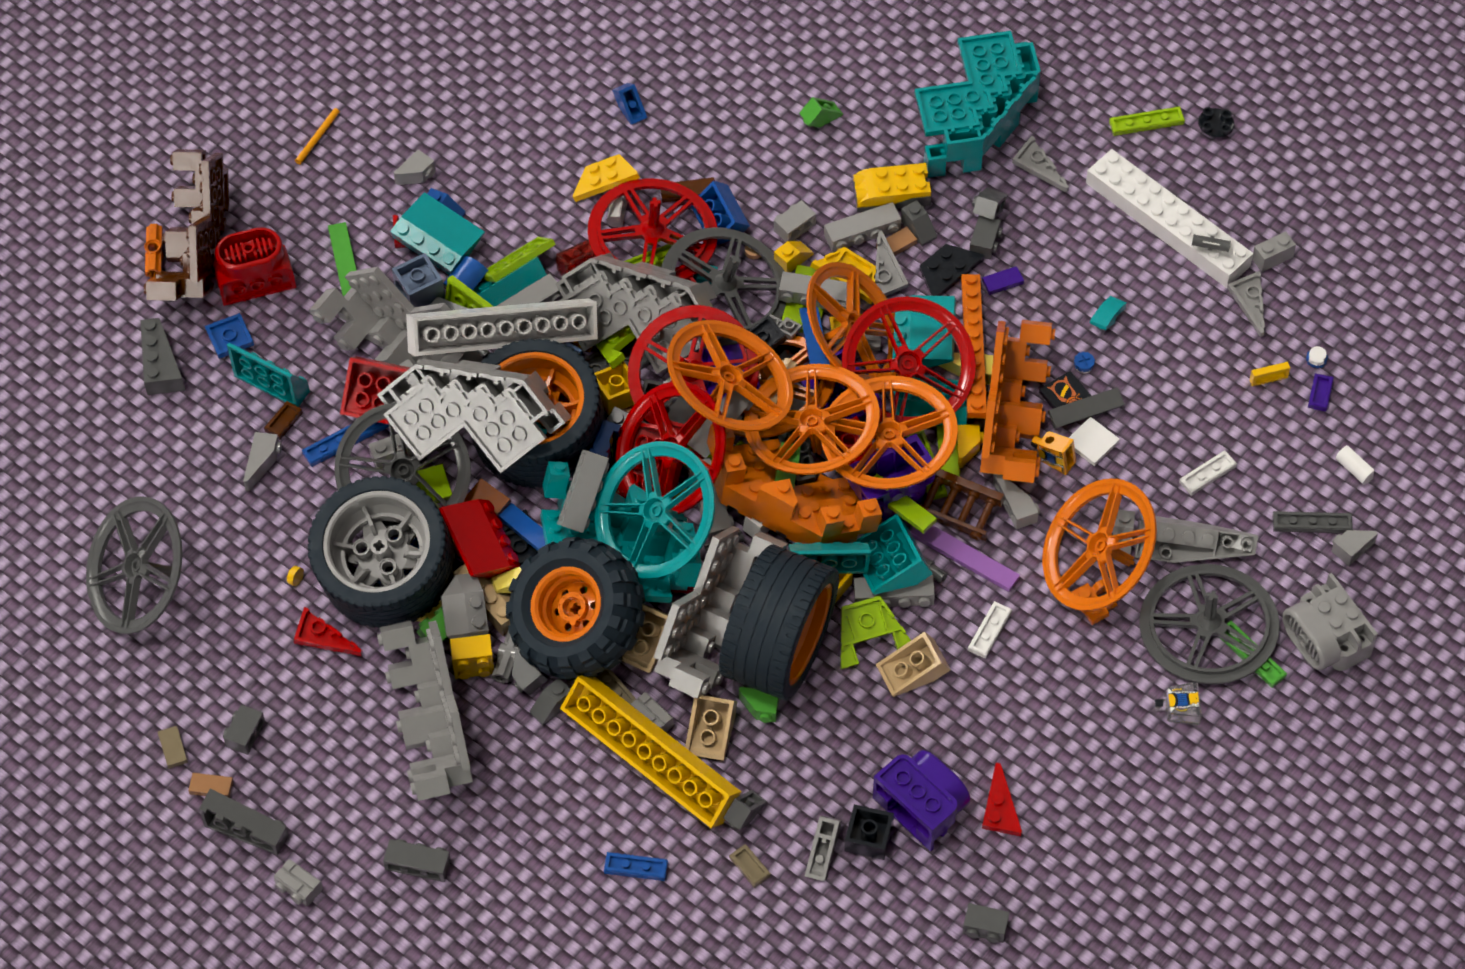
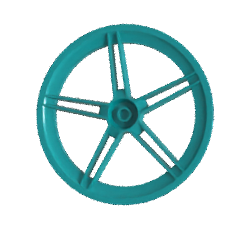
(656, 509)

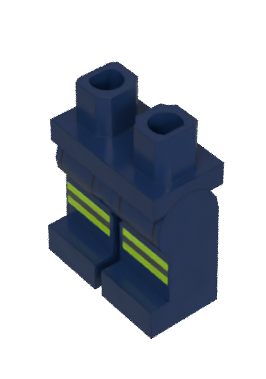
(606, 440)

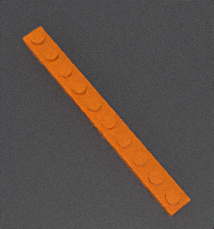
(973, 325)

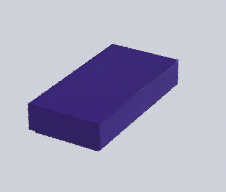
(1003, 280)
(1320, 392)

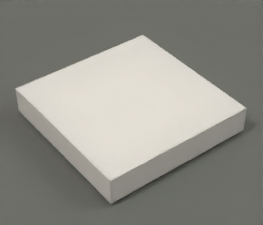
(1093, 441)

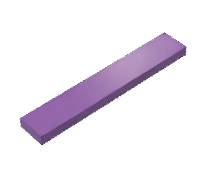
(967, 557)

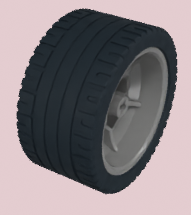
(365, 507)

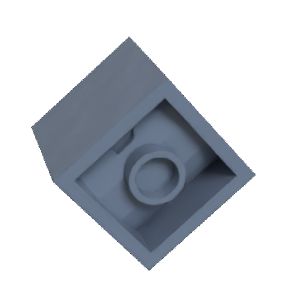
(418, 281)

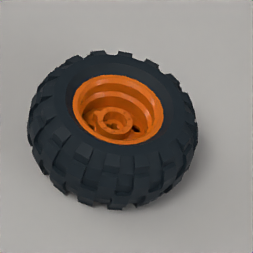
(610, 590)

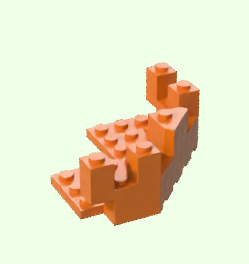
(1008, 416)
(807, 514)

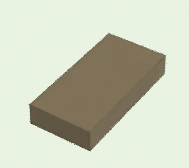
(172, 747)
(749, 865)

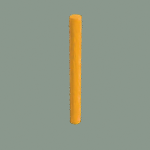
(316, 137)

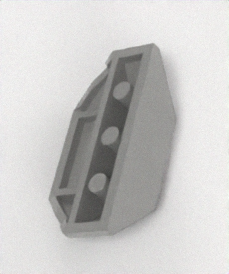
(464, 608)

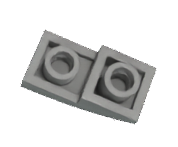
(788, 326)

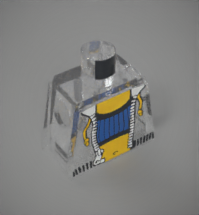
(1181, 704)

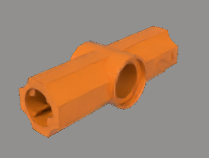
(153, 250)

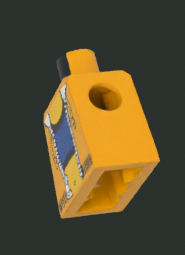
(1056, 451)

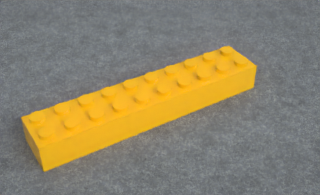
(650, 750)

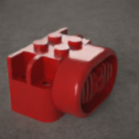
(252, 265)

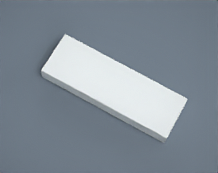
(1208, 473)
(989, 630)

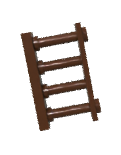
(974, 491)

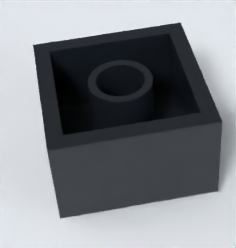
(869, 832)

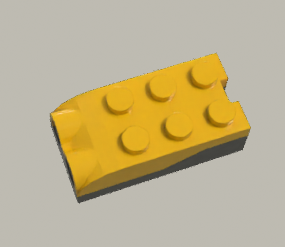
(892, 184)

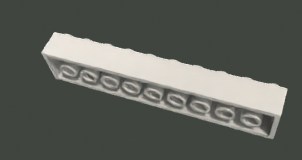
(1167, 216)
(500, 325)

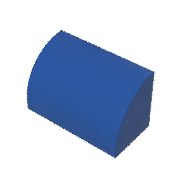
(469, 272)

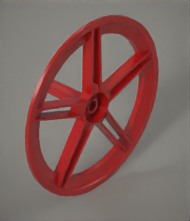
(652, 224)
(661, 322)
(907, 361)
(640, 410)

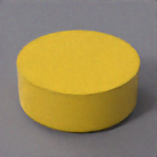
(295, 575)

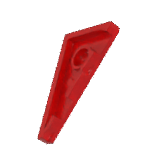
(316, 633)
(1000, 810)

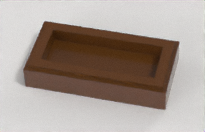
(283, 419)

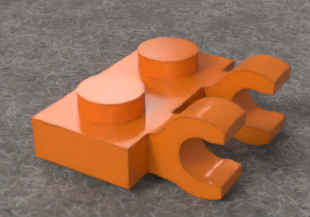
(1092, 592)

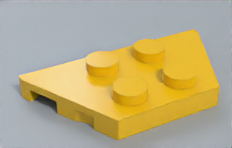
(604, 176)
(847, 256)

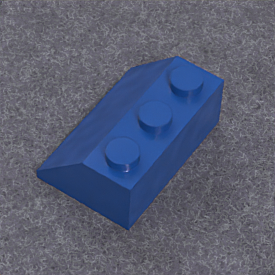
(724, 208)

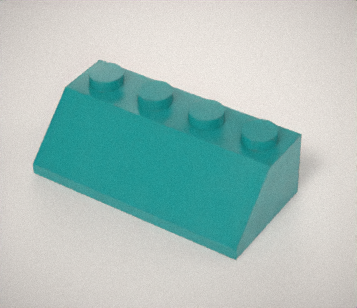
(512, 283)
(845, 557)

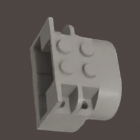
(1329, 628)

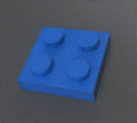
(227, 331)

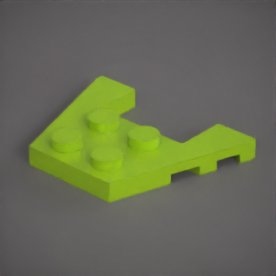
(612, 345)
(865, 622)

